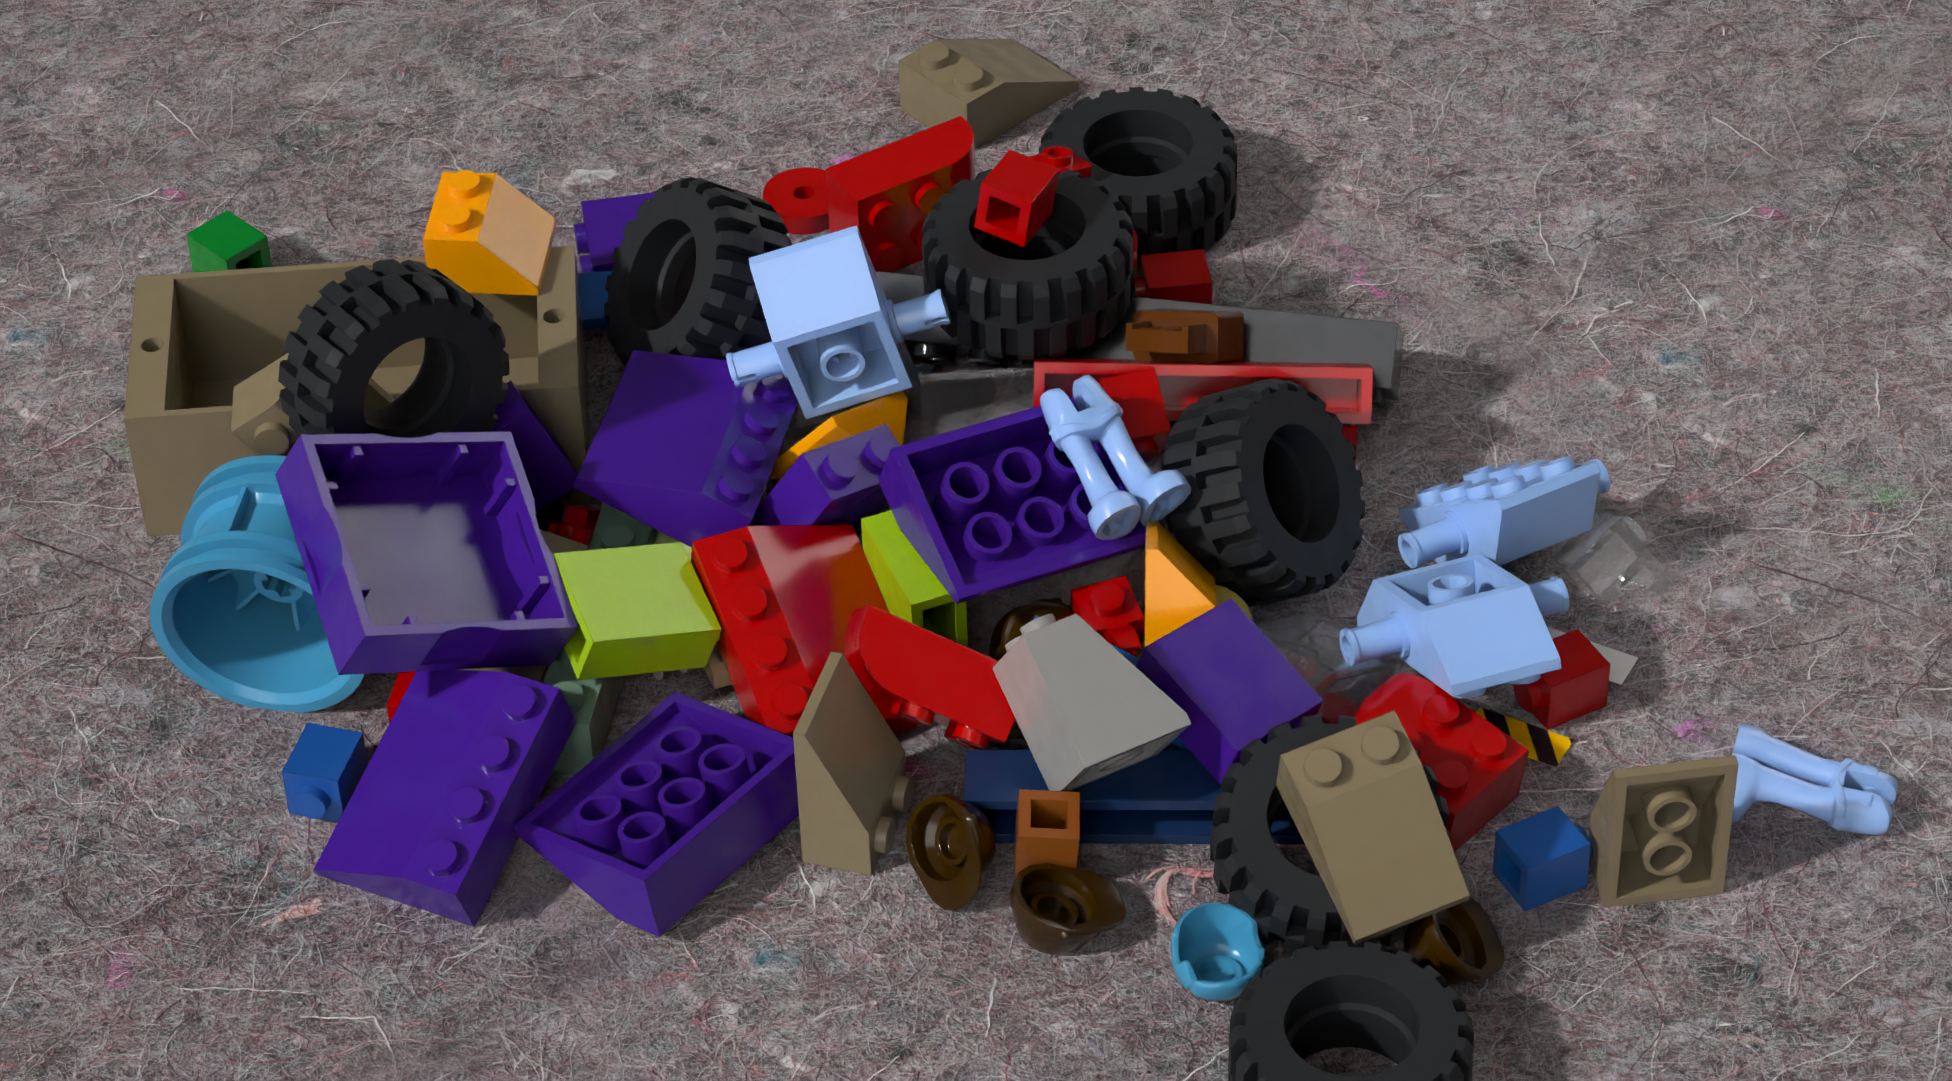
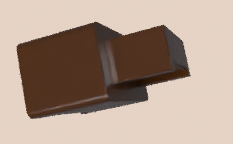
(1186, 335)

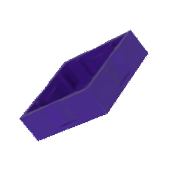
(424, 552)

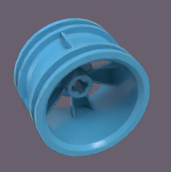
(239, 601)

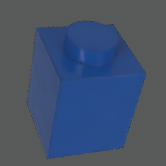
(324, 771)
(1542, 858)

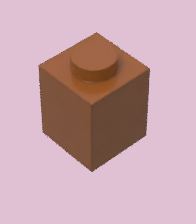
(1046, 828)

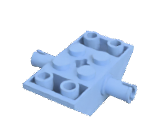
(833, 325)
(1503, 511)
(1460, 625)

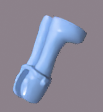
(1099, 420)
(1846, 793)

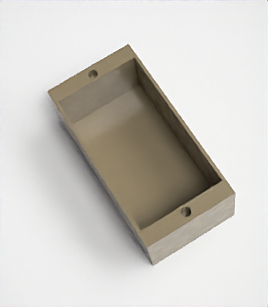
(216, 328)

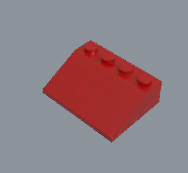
(783, 610)

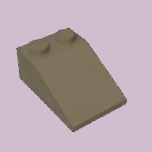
(983, 81)
(847, 774)
(1372, 827)
(1663, 831)

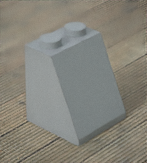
(1083, 703)

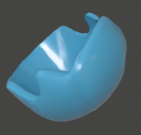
(1216, 951)

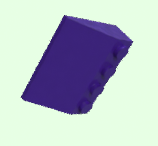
(687, 445)
(997, 505)
(447, 790)
(667, 811)

